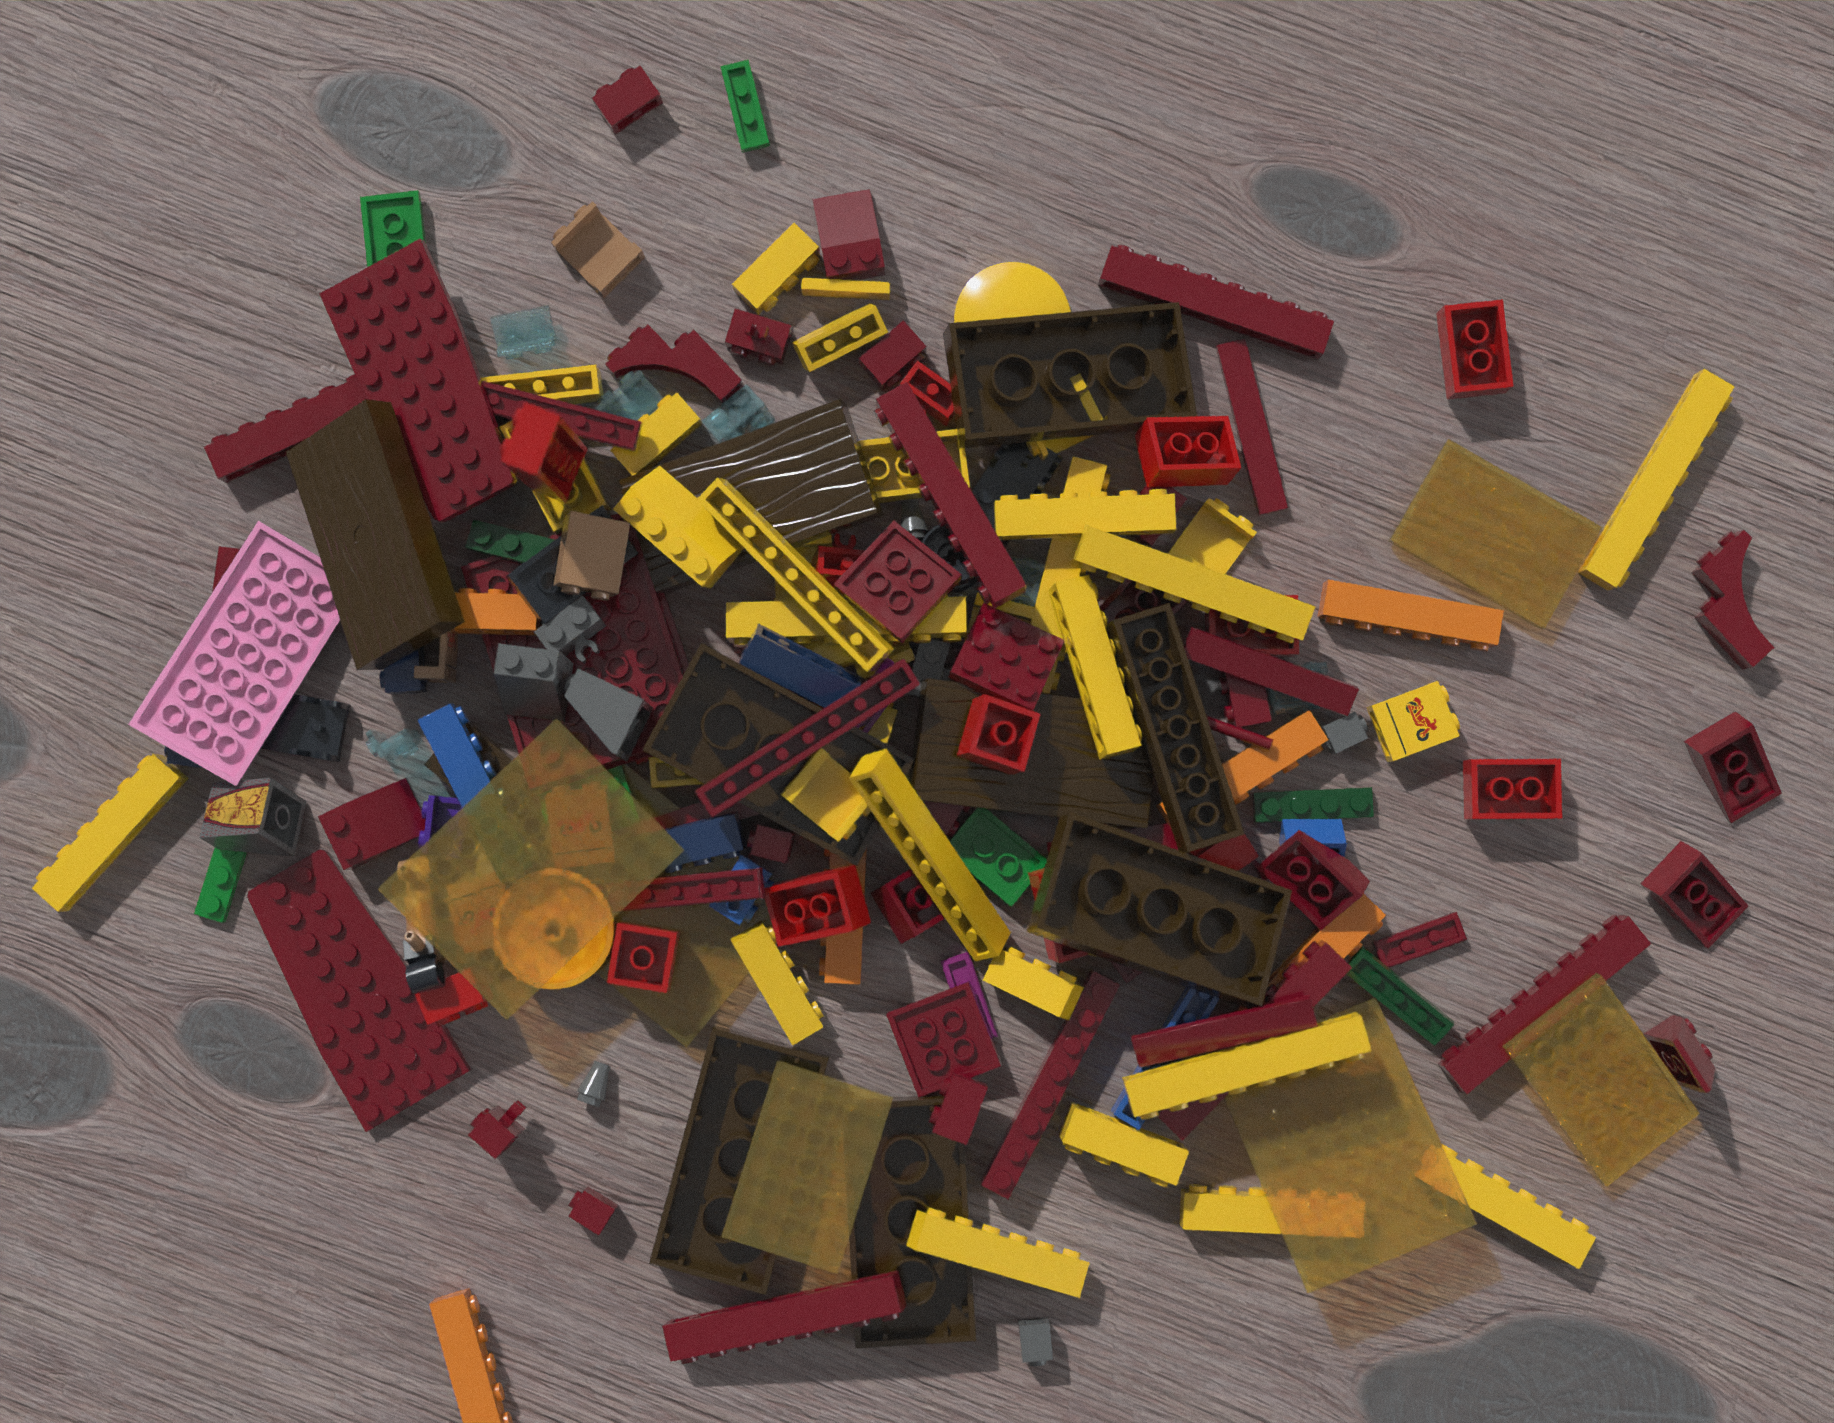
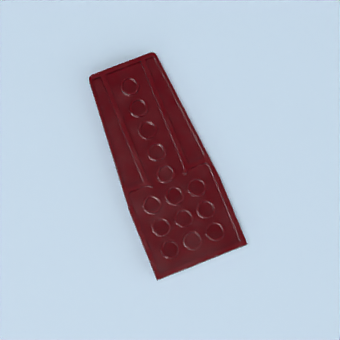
(416, 355)
(353, 991)

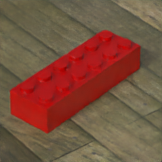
(543, 452)

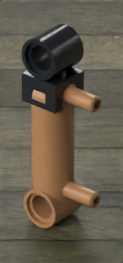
(424, 960)

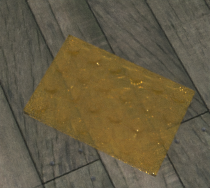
(1495, 534)
(1601, 1079)
(807, 1167)

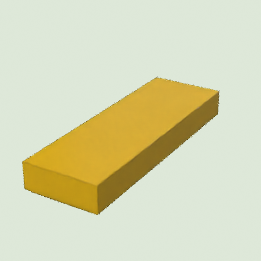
(845, 288)

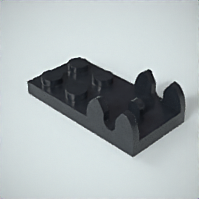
(1014, 473)
(536, 578)
(310, 728)

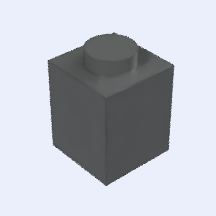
(1345, 732)
(1035, 1341)

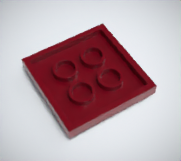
(897, 581)
(1006, 658)
(943, 1037)

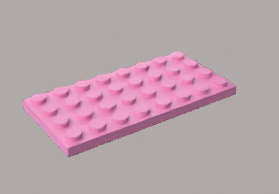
(242, 656)

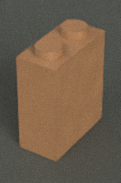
(591, 555)

